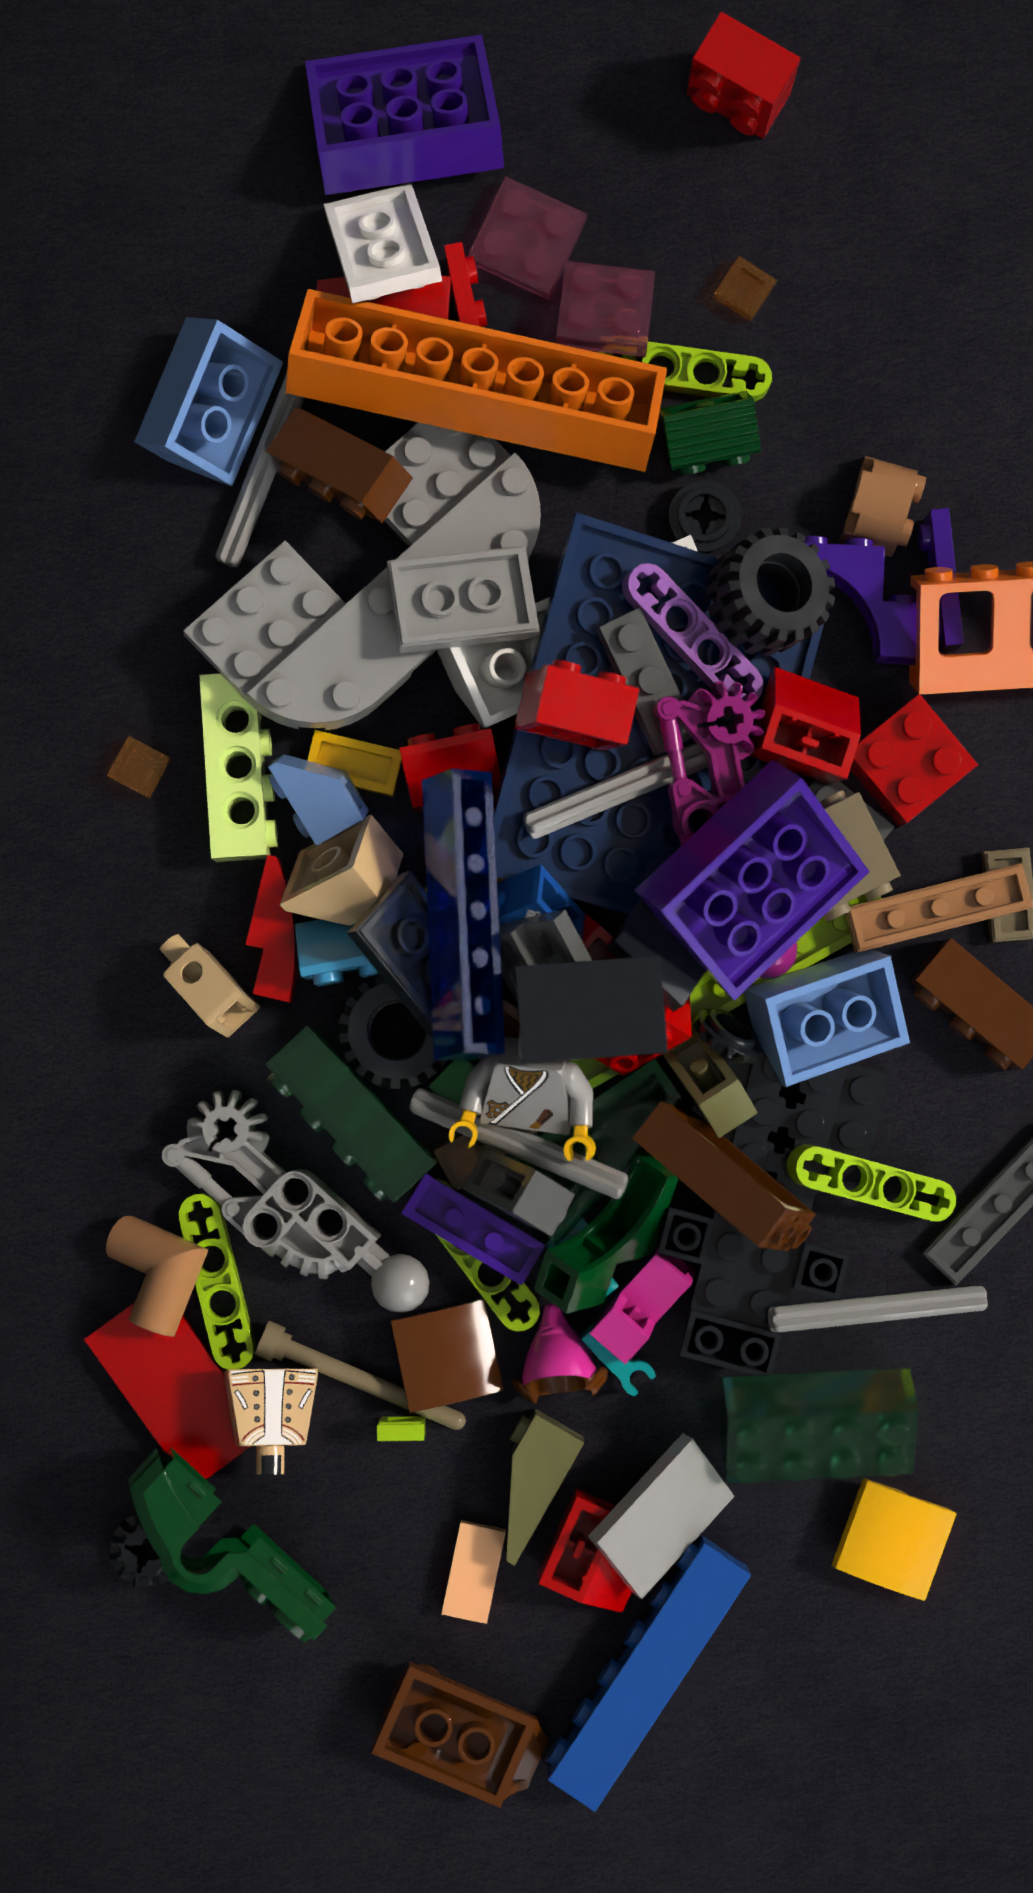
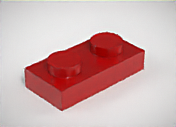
(463, 275)

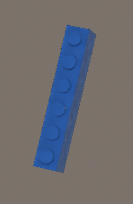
(646, 1673)

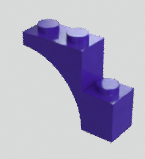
(860, 575)

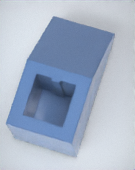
(319, 794)

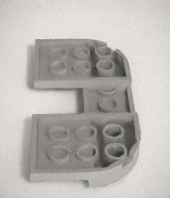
(328, 662)

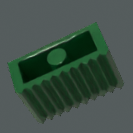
(710, 432)

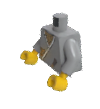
(528, 1097)

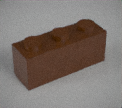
(338, 466)
(977, 1003)

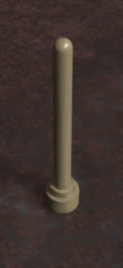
(278, 1344)

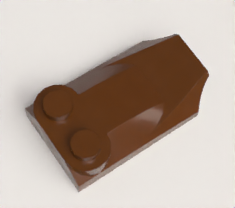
(459, 1736)

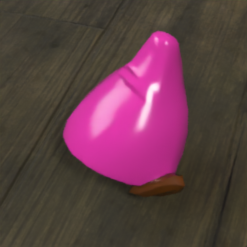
(558, 1360)

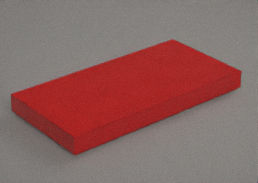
(171, 1388)

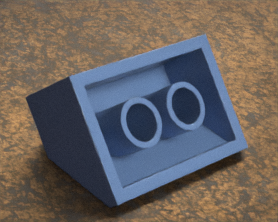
(209, 400)
(828, 1015)

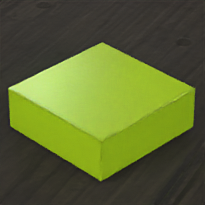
(401, 1428)

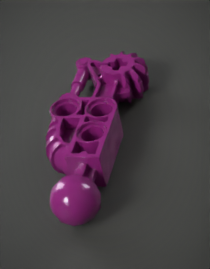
(723, 752)

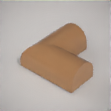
(169, 1267)

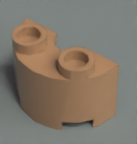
(883, 504)

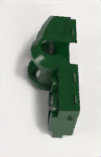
(172, 1506)

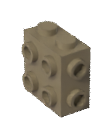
(862, 834)

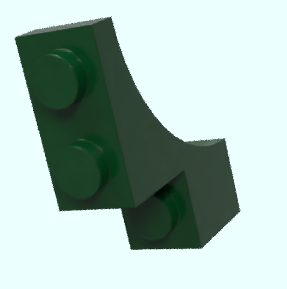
(628, 1228)

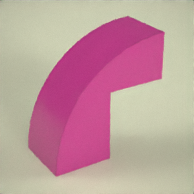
(641, 1303)

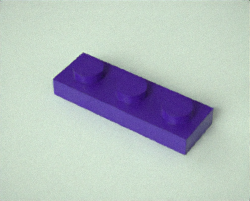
(937, 540)
(473, 1229)

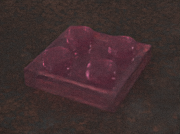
(527, 237)
(605, 308)

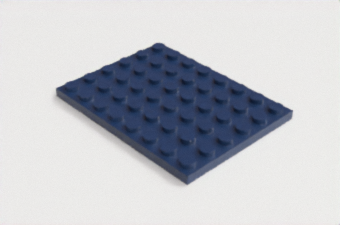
(618, 848)

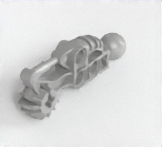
(300, 1241)

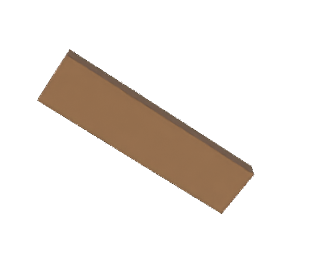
(938, 908)

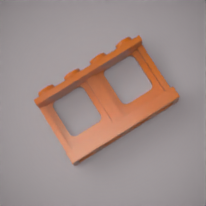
(1009, 657)

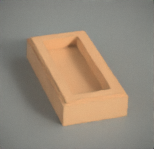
(473, 1571)

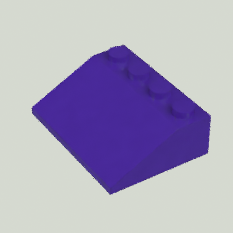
(404, 114)
(753, 879)

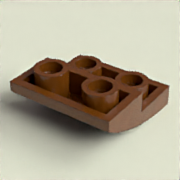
(447, 1355)

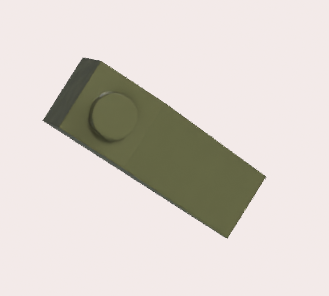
(539, 1465)

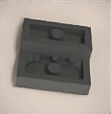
(537, 941)

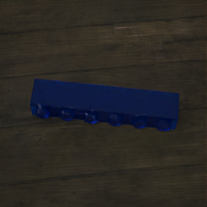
(463, 915)

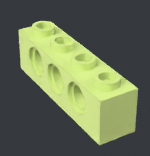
(228, 839)

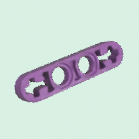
(697, 630)

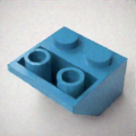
(329, 952)

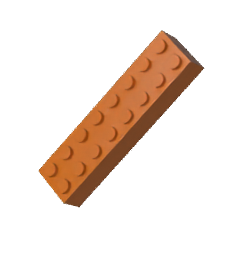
(475, 380)

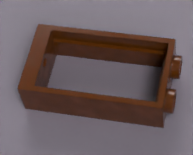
(725, 1178)

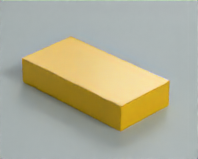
(367, 764)

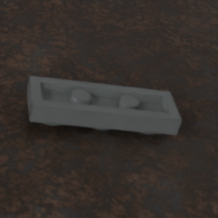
(638, 658)

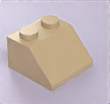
(343, 874)

